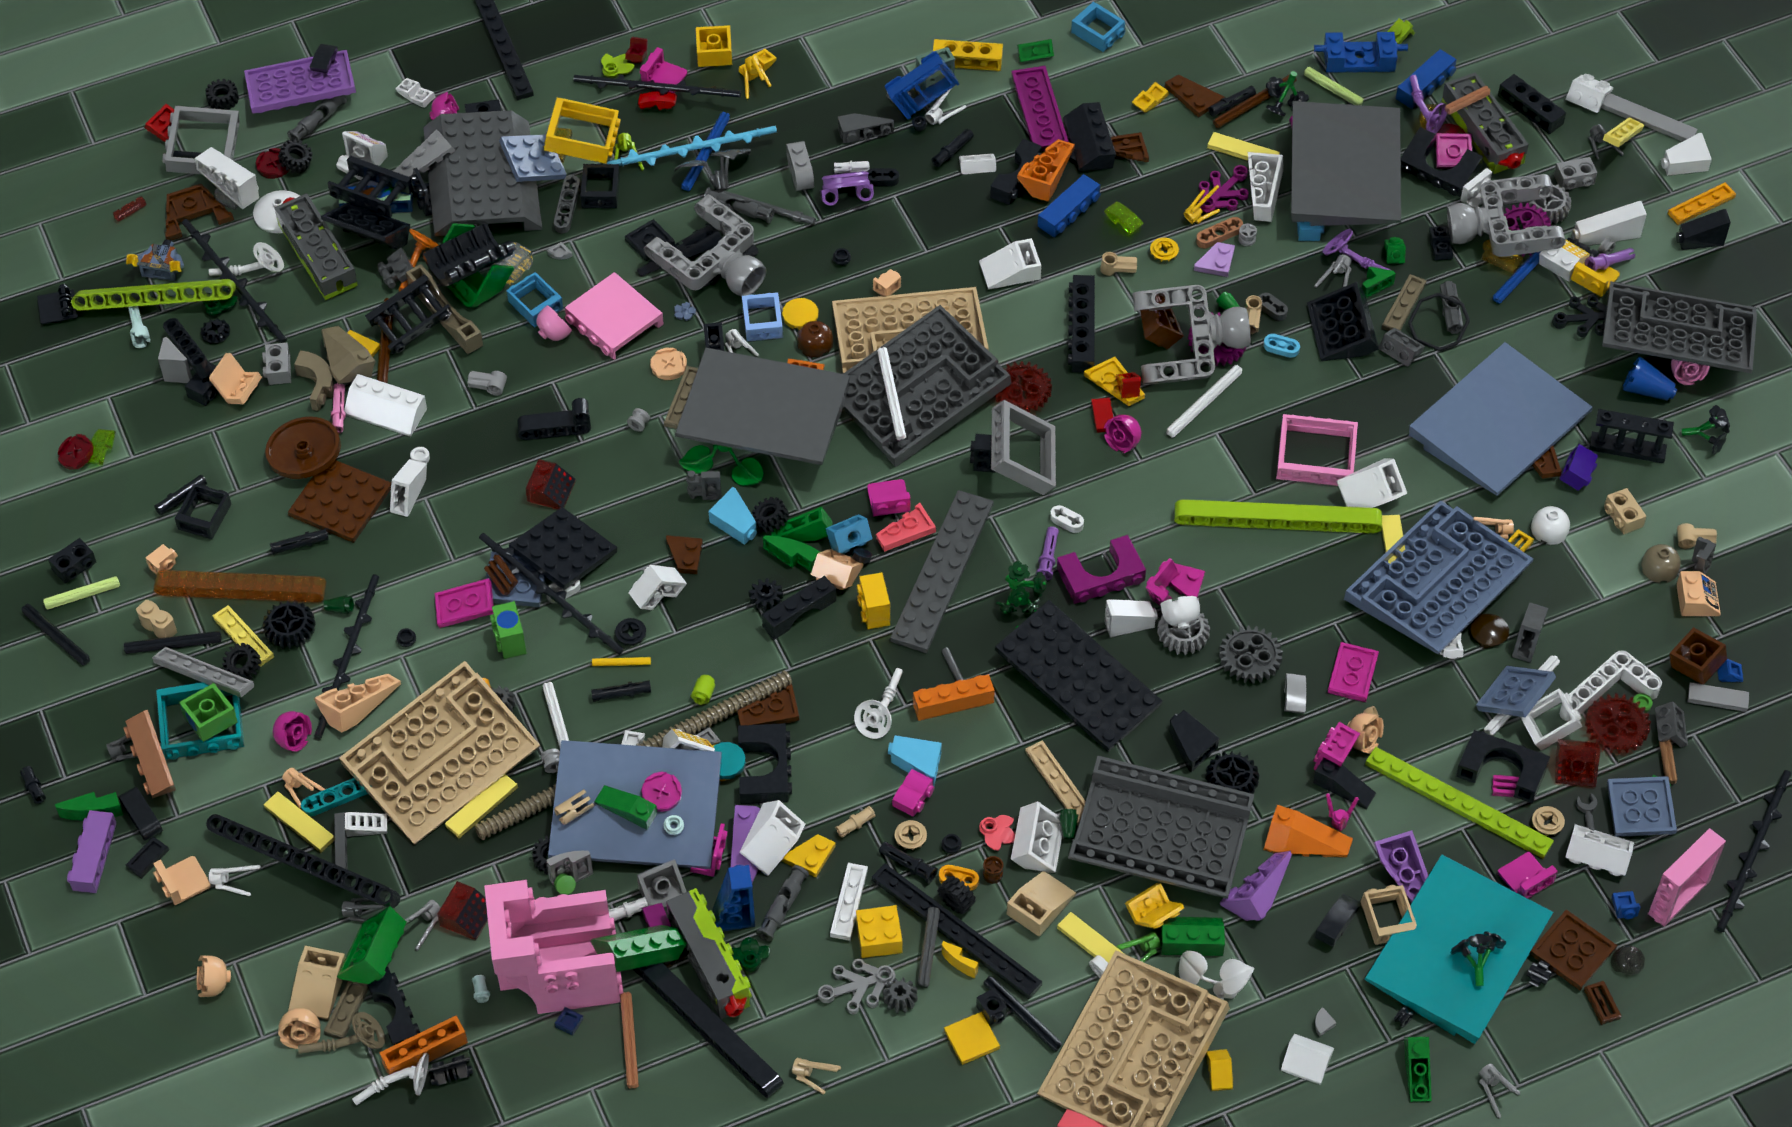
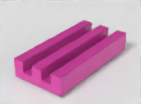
(1500, 781)

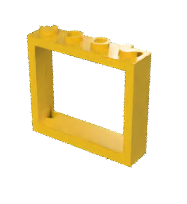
(586, 113)

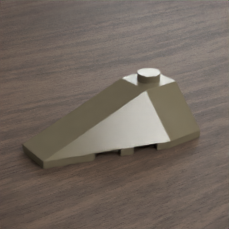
(346, 355)

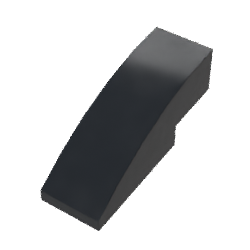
(1337, 920)

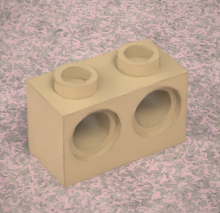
(1624, 511)

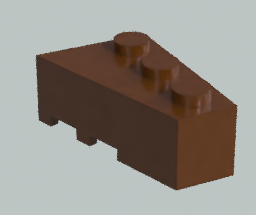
(1161, 326)

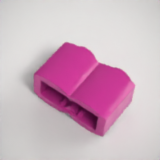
(913, 792)

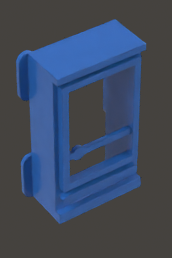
(899, 87)

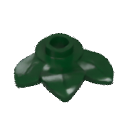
(215, 307)
(750, 954)

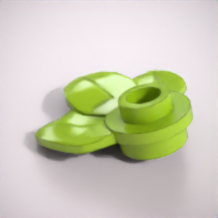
(614, 66)

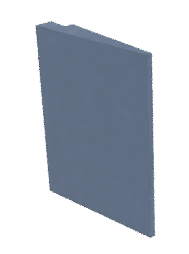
(1499, 419)
(1440, 579)
(626, 769)

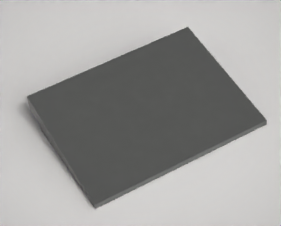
(1345, 164)
(1680, 327)
(938, 381)
(763, 406)

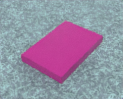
(464, 603)
(1353, 672)

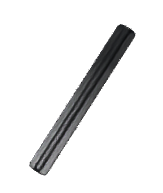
(53, 632)
(172, 642)
(1024, 1015)

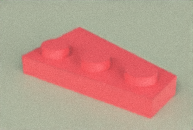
(909, 528)

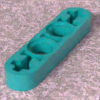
(337, 792)

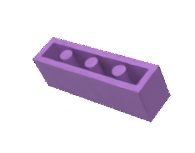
(92, 851)

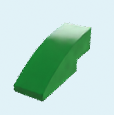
(791, 551)
(79, 807)

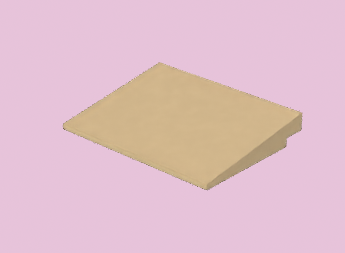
(873, 321)
(439, 752)
(1134, 1046)

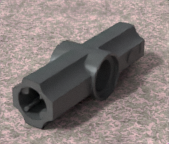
(1451, 310)

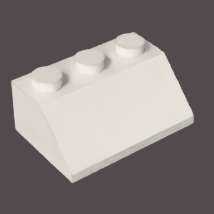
(1037, 838)
(1599, 850)

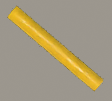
(621, 661)

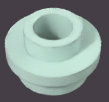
(673, 819)

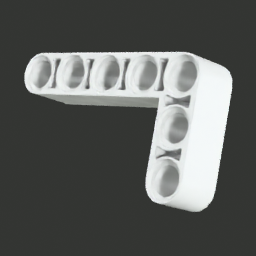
(1626, 672)

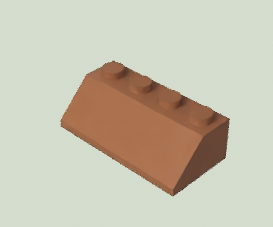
(150, 755)

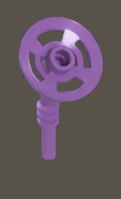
(1433, 119)
(1340, 244)

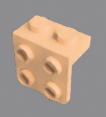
(232, 381)
(181, 879)

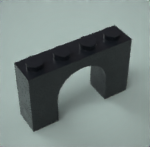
(1451, 180)
(1485, 748)
(772, 786)

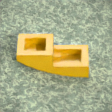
(766, 60)
(1152, 97)
(954, 956)

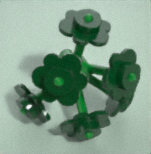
(1018, 594)

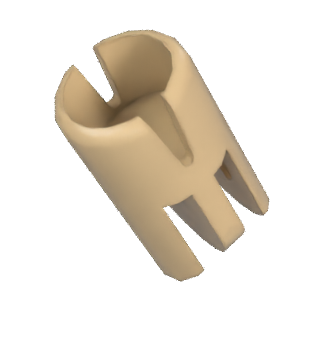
(570, 809)

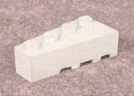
(228, 176)
(1265, 180)

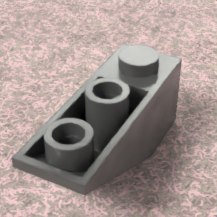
(860, 127)

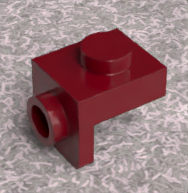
(637, 50)

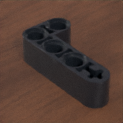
(556, 423)

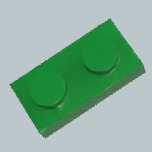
(1035, 50)

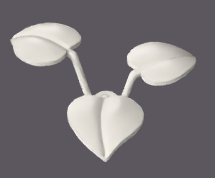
(1233, 974)

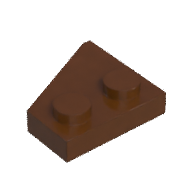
(1130, 147)
(685, 553)

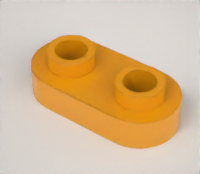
(959, 872)

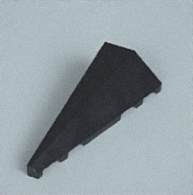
(698, 242)

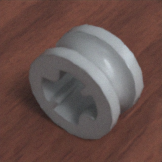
(1607, 246)

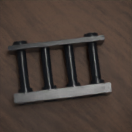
(375, 173)
(403, 297)
(1631, 447)

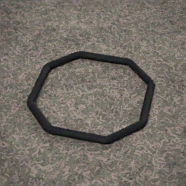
(1449, 299)

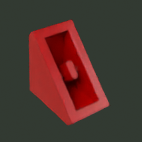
(1129, 384)

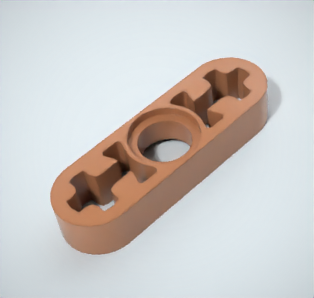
(1214, 238)

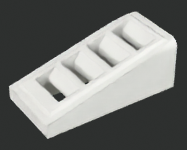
(356, 817)

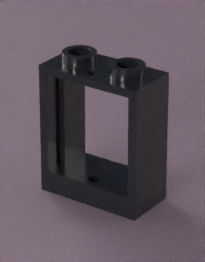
(607, 199)
(197, 526)

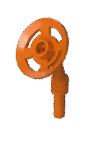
(422, 242)

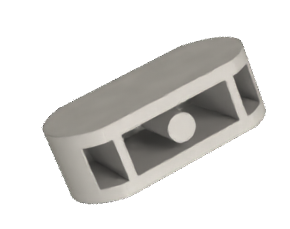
(800, 166)

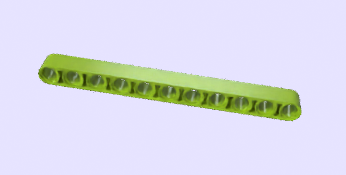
(1278, 516)

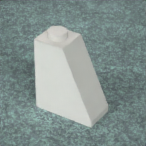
(1687, 157)
(407, 486)
(1129, 616)

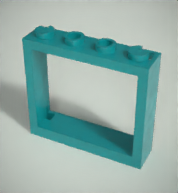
(196, 747)

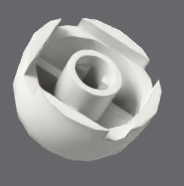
(1550, 525)
(1181, 612)

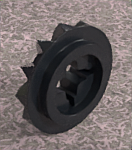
(212, 337)
(636, 626)

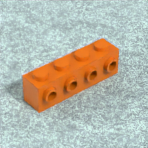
(953, 697)
(434, 1041)

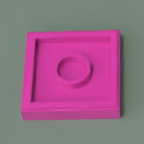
(1451, 149)

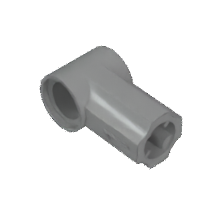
(493, 382)

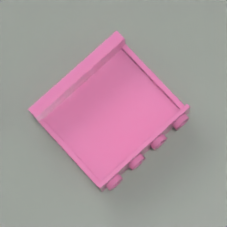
(612, 314)

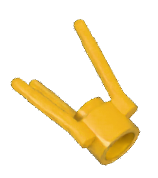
(753, 66)
(1194, 212)

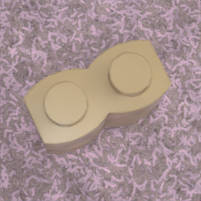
(156, 620)

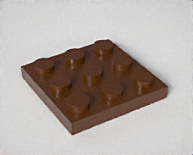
(1573, 949)

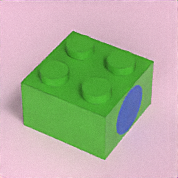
(508, 630)
(208, 712)

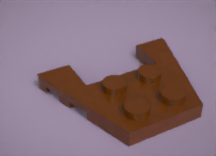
(190, 204)

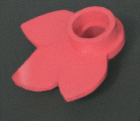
(1000, 833)

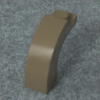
(315, 368)

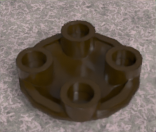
(1489, 630)

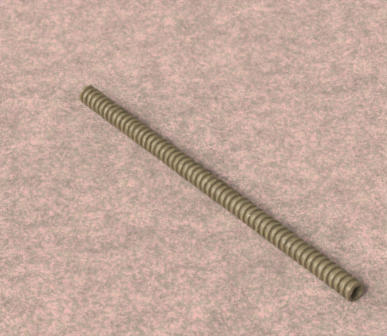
(690, 726)

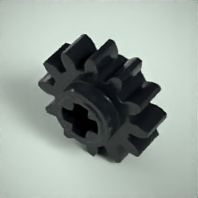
(765, 594)

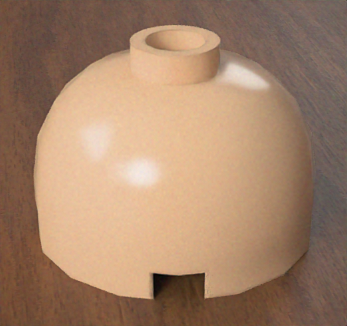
(1370, 728)
(211, 976)
(299, 1027)

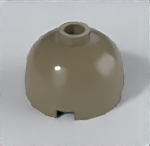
(1661, 563)

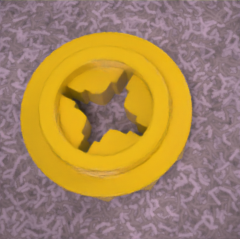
(1167, 244)

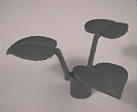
(720, 176)

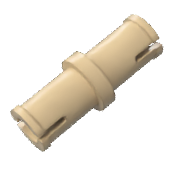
(855, 821)

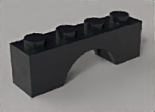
(1007, 186)
(782, 616)
(387, 992)

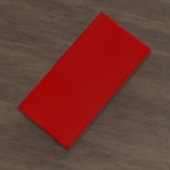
(1102, 412)

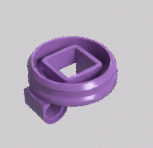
(857, 179)

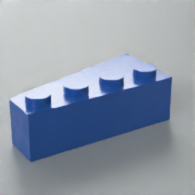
(735, 900)

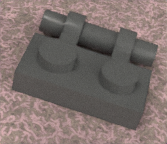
(399, 264)
(706, 485)

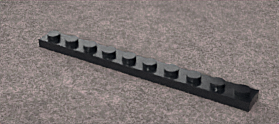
(504, 49)
(958, 932)

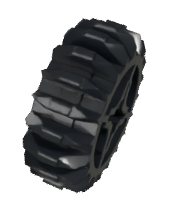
(283, 633)
(1242, 772)

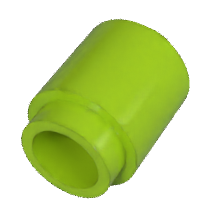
(703, 689)

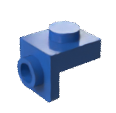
(1625, 905)

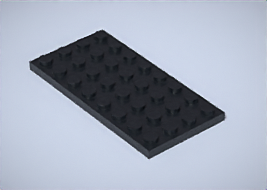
(1078, 675)

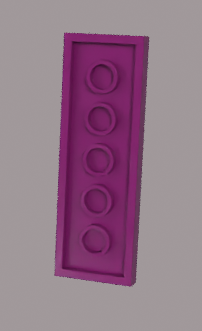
(1039, 106)

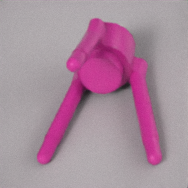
(1340, 817)

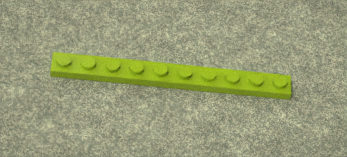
(1459, 802)

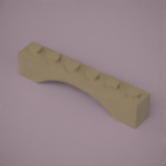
(460, 328)

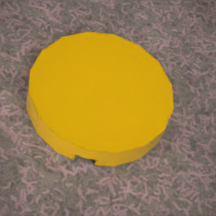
(798, 312)

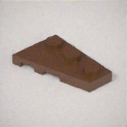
(1192, 95)

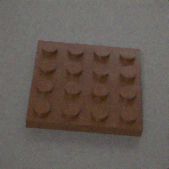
(340, 500)

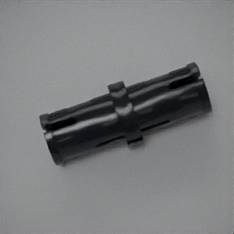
(32, 784)

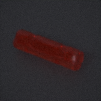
(129, 208)

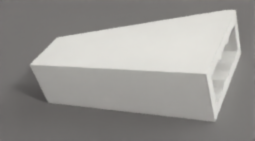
(1615, 224)

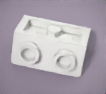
(1472, 190)

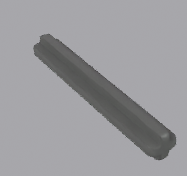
(928, 947)

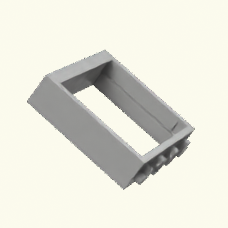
(188, 165)
(1000, 450)

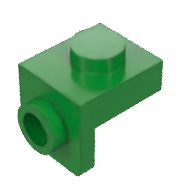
(1395, 250)

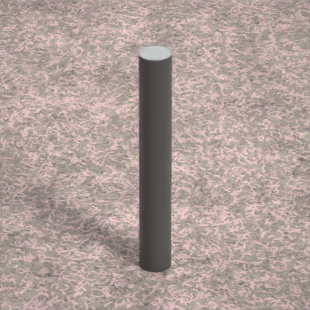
(952, 664)

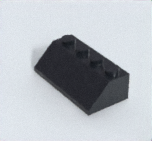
(1091, 137)

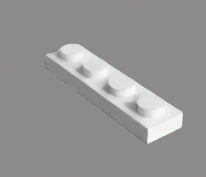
(849, 901)

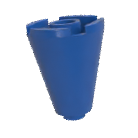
(1648, 381)

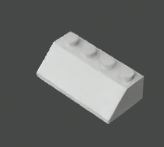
(384, 405)

